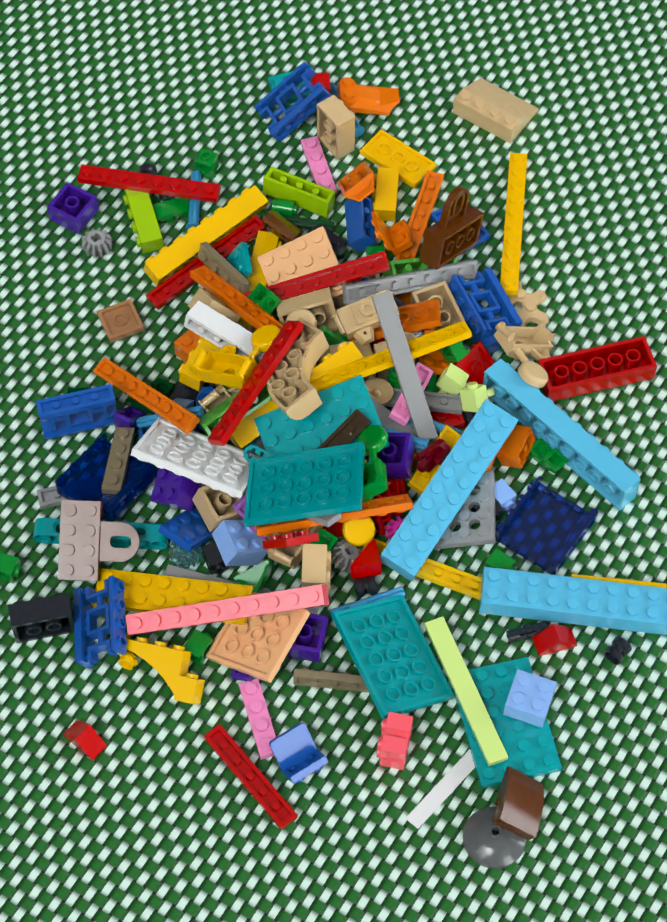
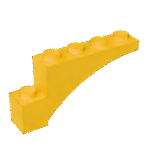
(171, 665)

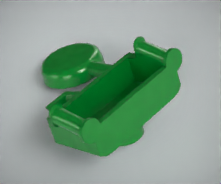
(375, 472)

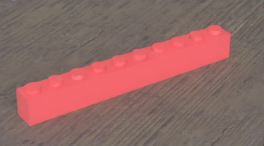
(227, 609)

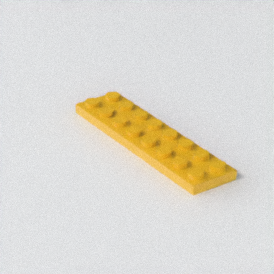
(156, 592)

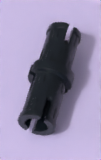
(526, 631)

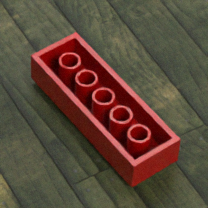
(598, 368)

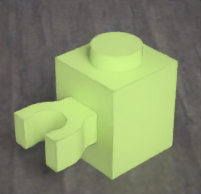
(452, 380)
(474, 395)

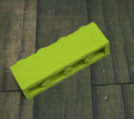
(303, 192)
(144, 220)

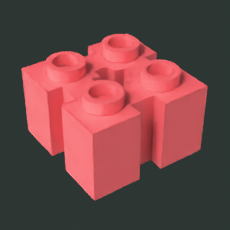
(394, 740)

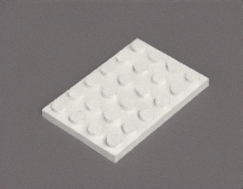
(194, 457)

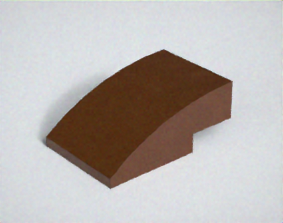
(281, 226)
(519, 804)

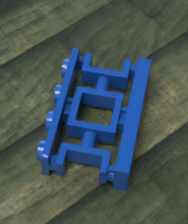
(300, 109)
(493, 294)
(61, 407)
(86, 622)

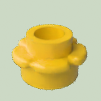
(127, 661)

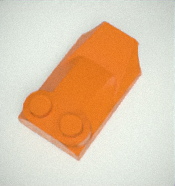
(367, 98)
(358, 182)

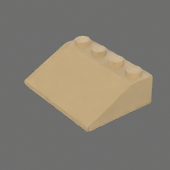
(493, 109)

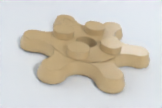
(529, 304)

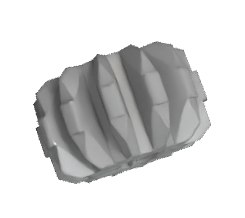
(96, 242)
(343, 555)

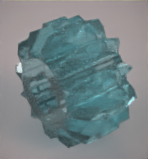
(183, 557)

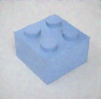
(238, 544)
(529, 698)

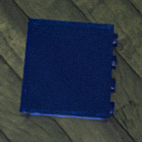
(86, 475)
(544, 527)

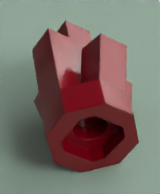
(433, 455)

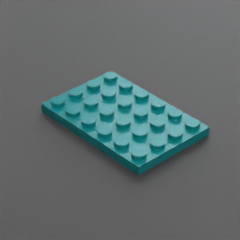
(286, 435)
(305, 484)
(392, 656)
(527, 745)

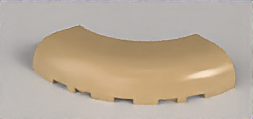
(290, 381)

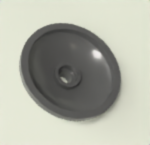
(490, 849)

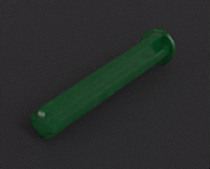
(307, 223)

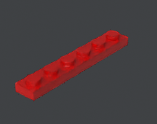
(250, 777)

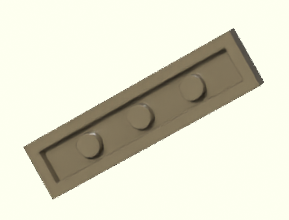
(223, 268)
(118, 460)
(329, 680)

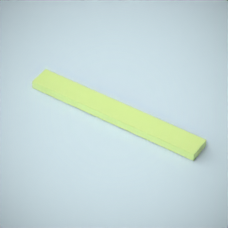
(466, 691)

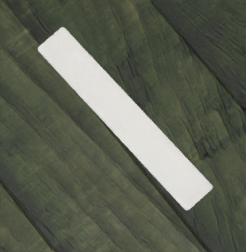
(441, 790)

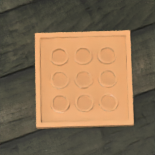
(300, 257)
(259, 644)

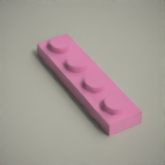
(317, 163)
(400, 411)
(258, 716)

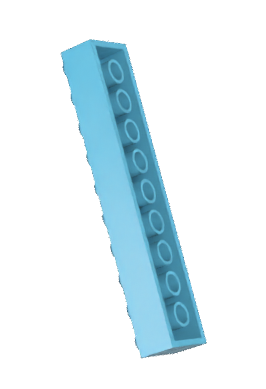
(585, 454)
(448, 490)
(573, 600)

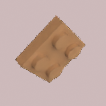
(120, 320)

